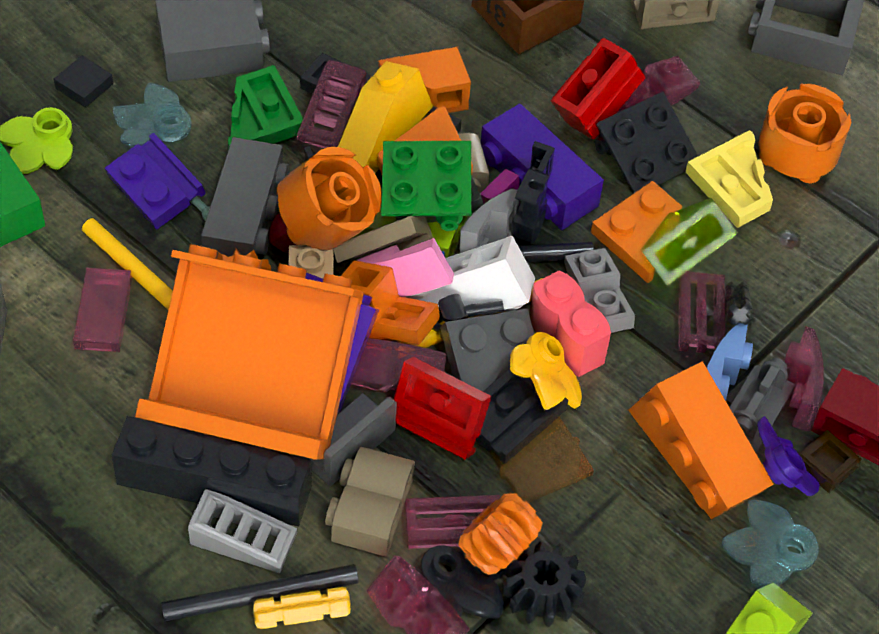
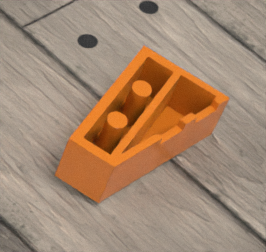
(701, 440)

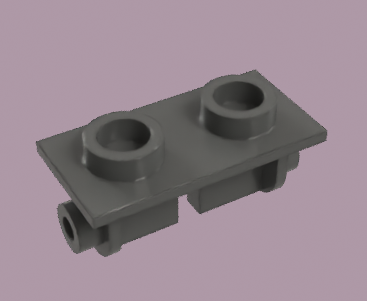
(760, 396)

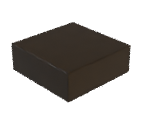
(829, 460)

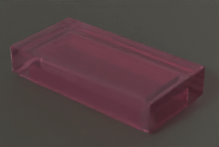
(102, 309)

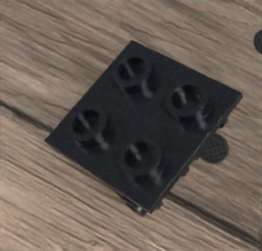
(646, 142)

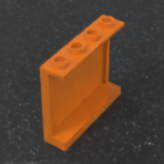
(253, 353)

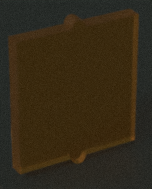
(545, 463)

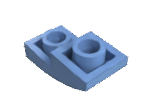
(730, 357)

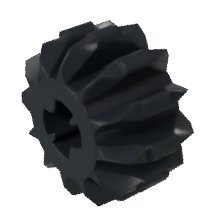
(539, 599)

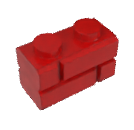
(598, 87)

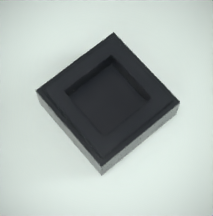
(83, 81)

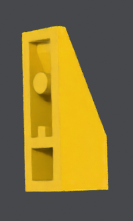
(384, 111)

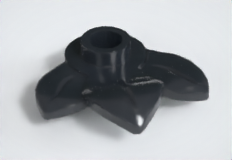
(464, 587)

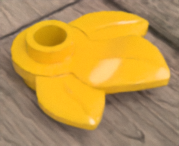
(545, 364)

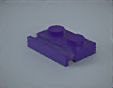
(154, 181)

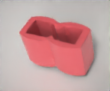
(581, 328)

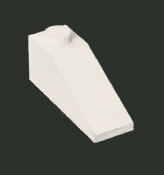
(487, 275)

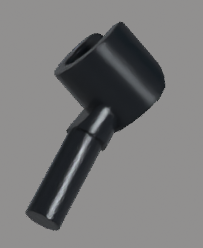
(453, 309)

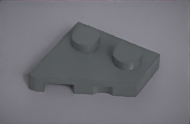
(482, 345)

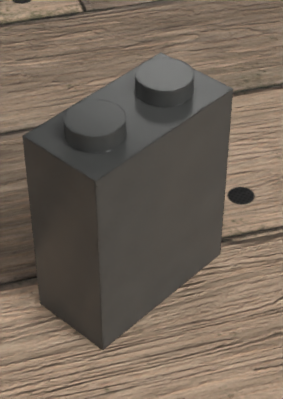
(211, 37)

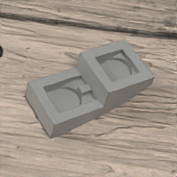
(490, 221)

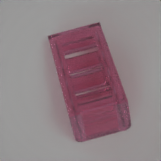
(335, 80)

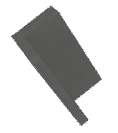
(357, 425)

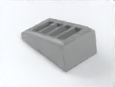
(231, 511)

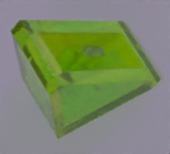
(687, 238)

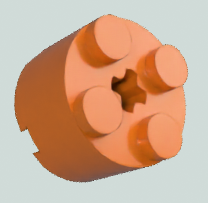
(804, 132)
(328, 199)

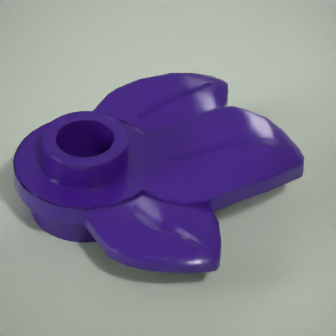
(784, 462)

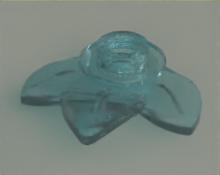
(158, 115)
(766, 542)

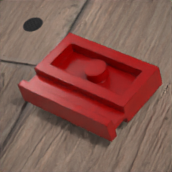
(440, 407)

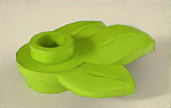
(39, 140)

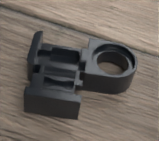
(533, 207)

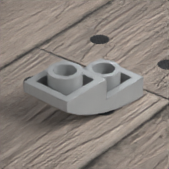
(601, 286)

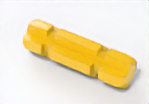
(301, 607)

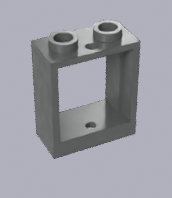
(804, 45)

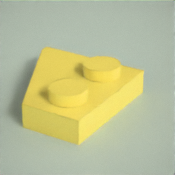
(733, 179)

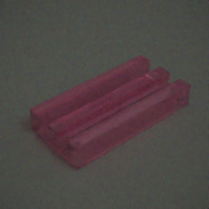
(701, 340)
(441, 530)

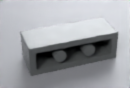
(245, 198)

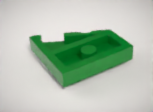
(263, 108)

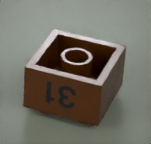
(529, 21)

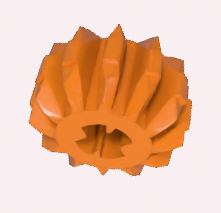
(500, 533)

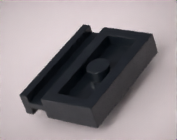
(514, 416)

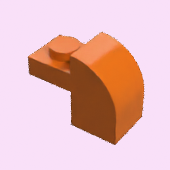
(398, 316)

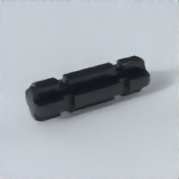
(738, 303)

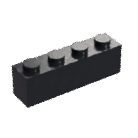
(188, 462)

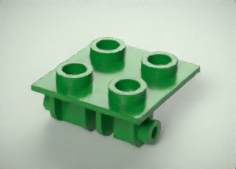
(427, 180)

